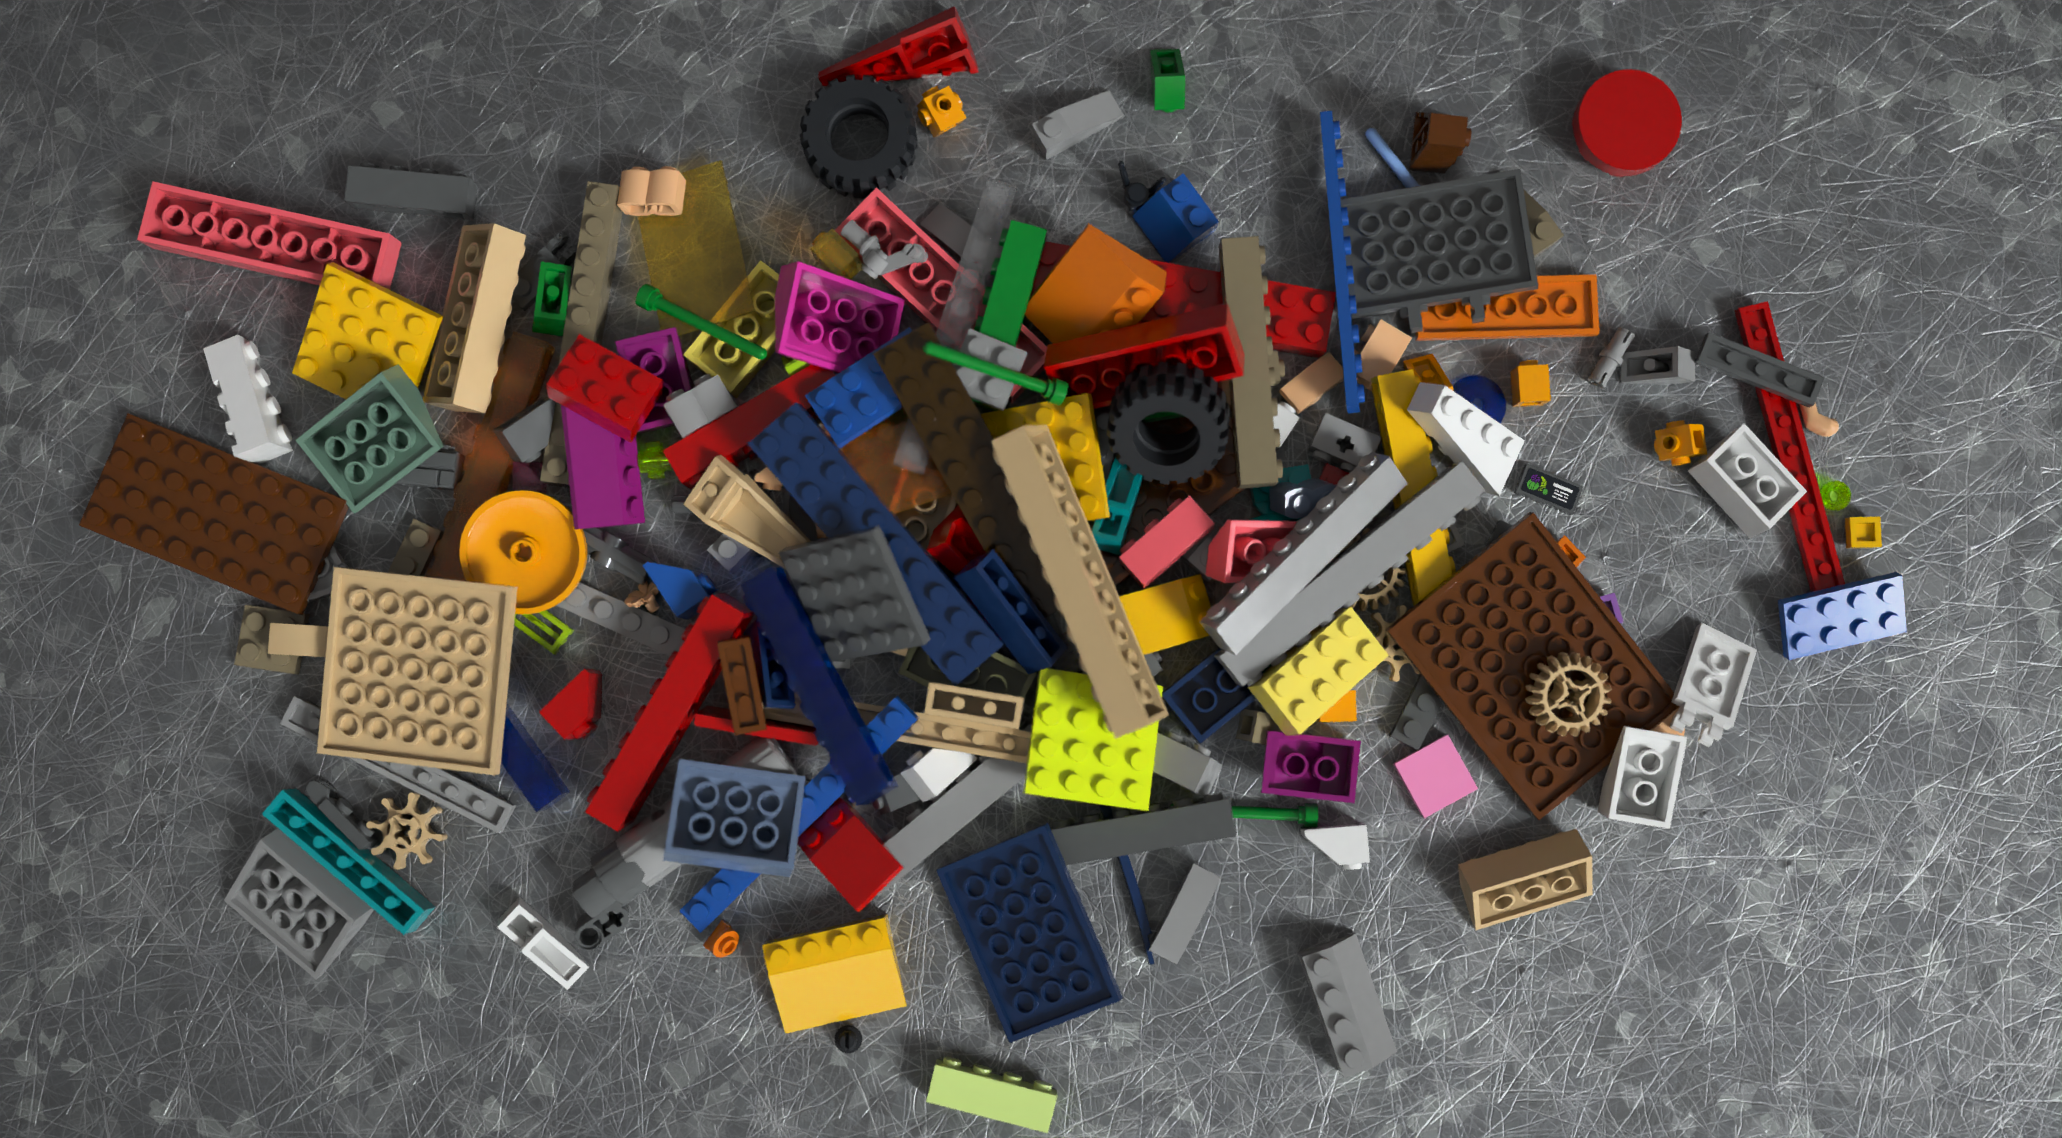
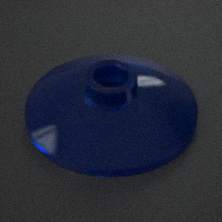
(1485, 390)

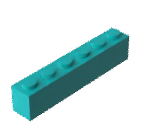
(355, 868)

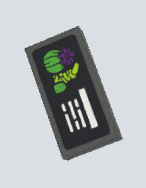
(1548, 489)

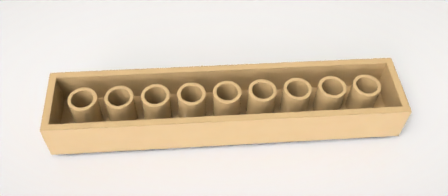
(1079, 579)

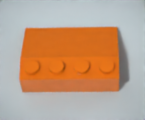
(1095, 289)

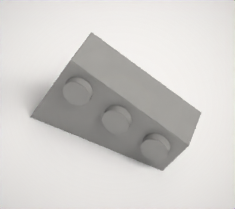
(1185, 765)

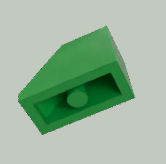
(1167, 80)
(551, 299)

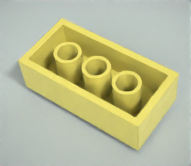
(731, 364)
(1318, 672)

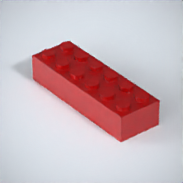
(1104, 359)
(735, 429)

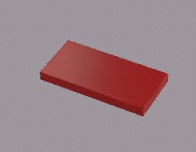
(721, 719)

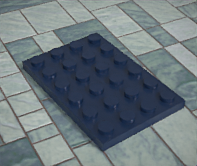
(1029, 933)

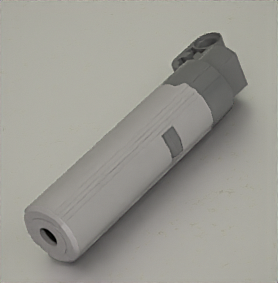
(636, 857)

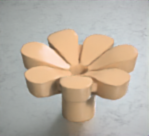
(644, 596)

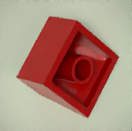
(576, 706)

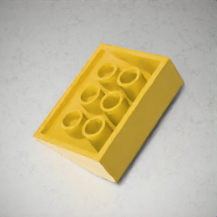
(834, 973)

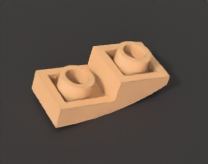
(1313, 382)

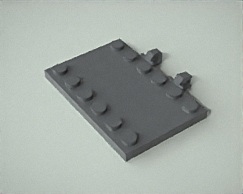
(1440, 246)

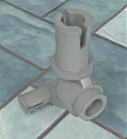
(874, 259)

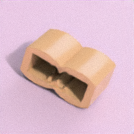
(651, 192)

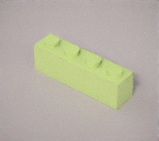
(992, 1095)

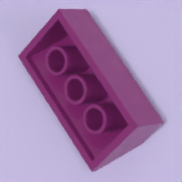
(601, 475)

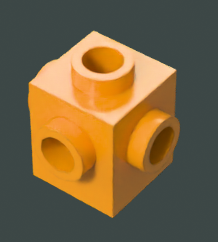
(940, 110)
(1680, 442)

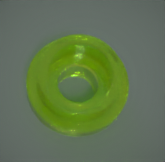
(1843, 495)

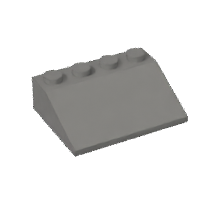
(297, 903)

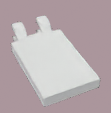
(1712, 683)

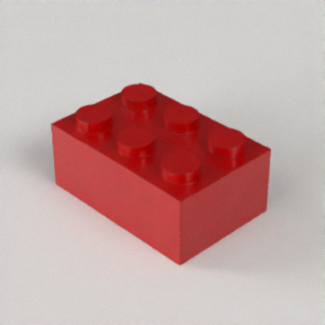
(604, 388)

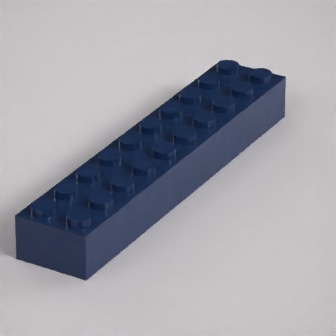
(845, 502)

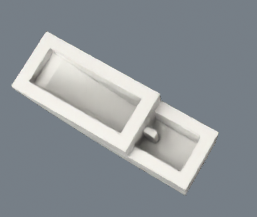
(542, 943)

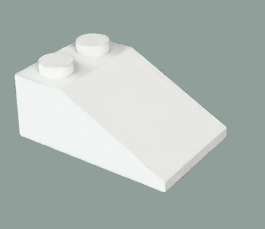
(1643, 777)

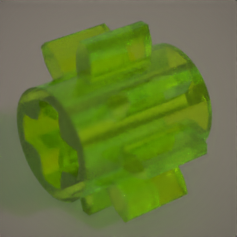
(653, 461)

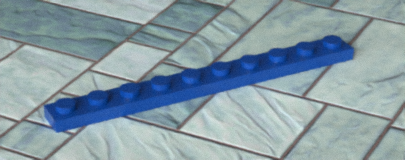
(1343, 274)
(817, 798)

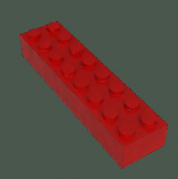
(668, 713)

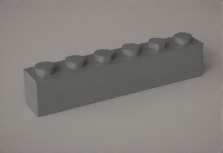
(1145, 830)

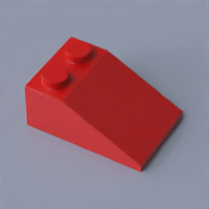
(849, 854)

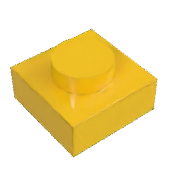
(1863, 532)

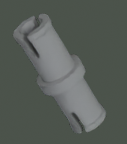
(1611, 357)

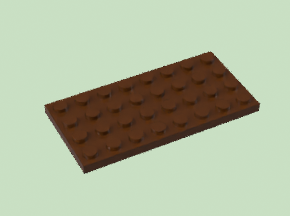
(215, 514)

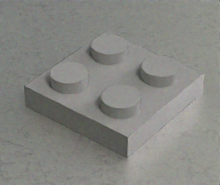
(983, 387)

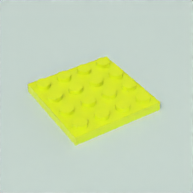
(1076, 753)

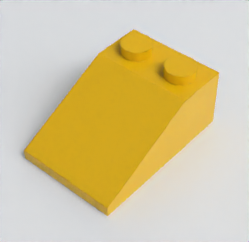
(1168, 613)

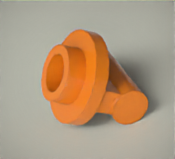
(722, 940)

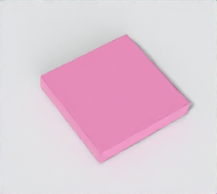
(1435, 776)

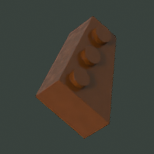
(1438, 141)

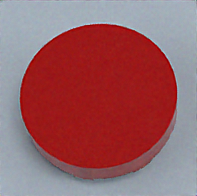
(1627, 122)

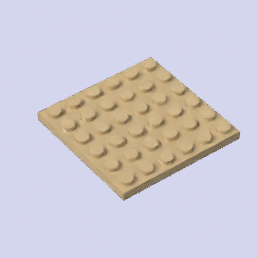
(417, 670)

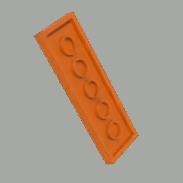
(1556, 309)

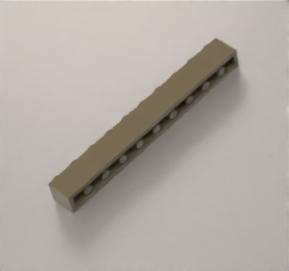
(586, 301)

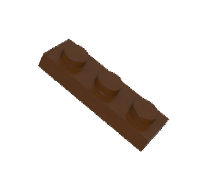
(742, 685)

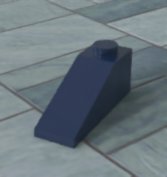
(770, 675)

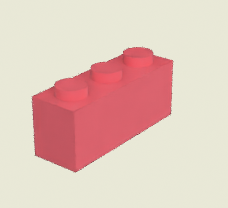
(1165, 541)

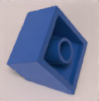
(1175, 219)
(680, 587)

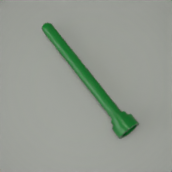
(651, 299)
(1053, 390)
(1303, 815)

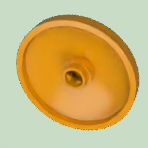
(527, 544)

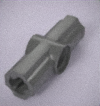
(616, 554)

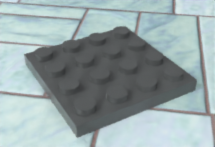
(855, 594)

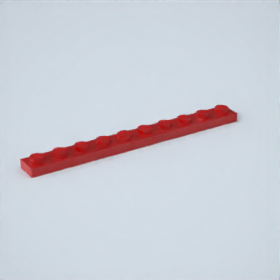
(1791, 450)

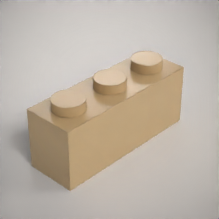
(974, 705)

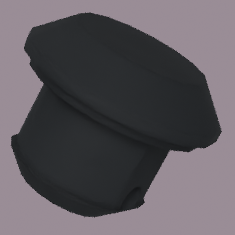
(848, 1039)

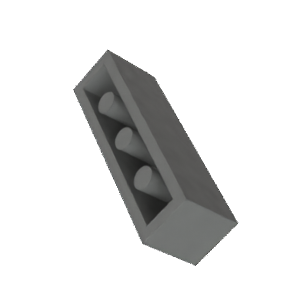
(411, 192)

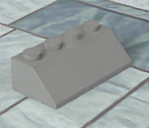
(1347, 1005)

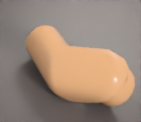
(1818, 423)

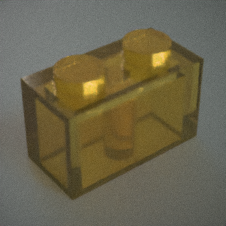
(835, 255)

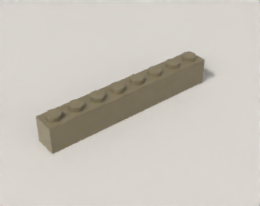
(1251, 394)

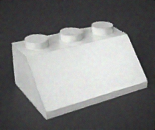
(1747, 481)

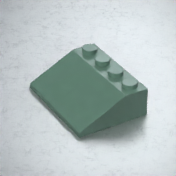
(372, 438)

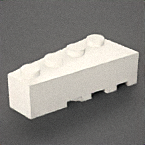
(247, 400)
(1466, 434)

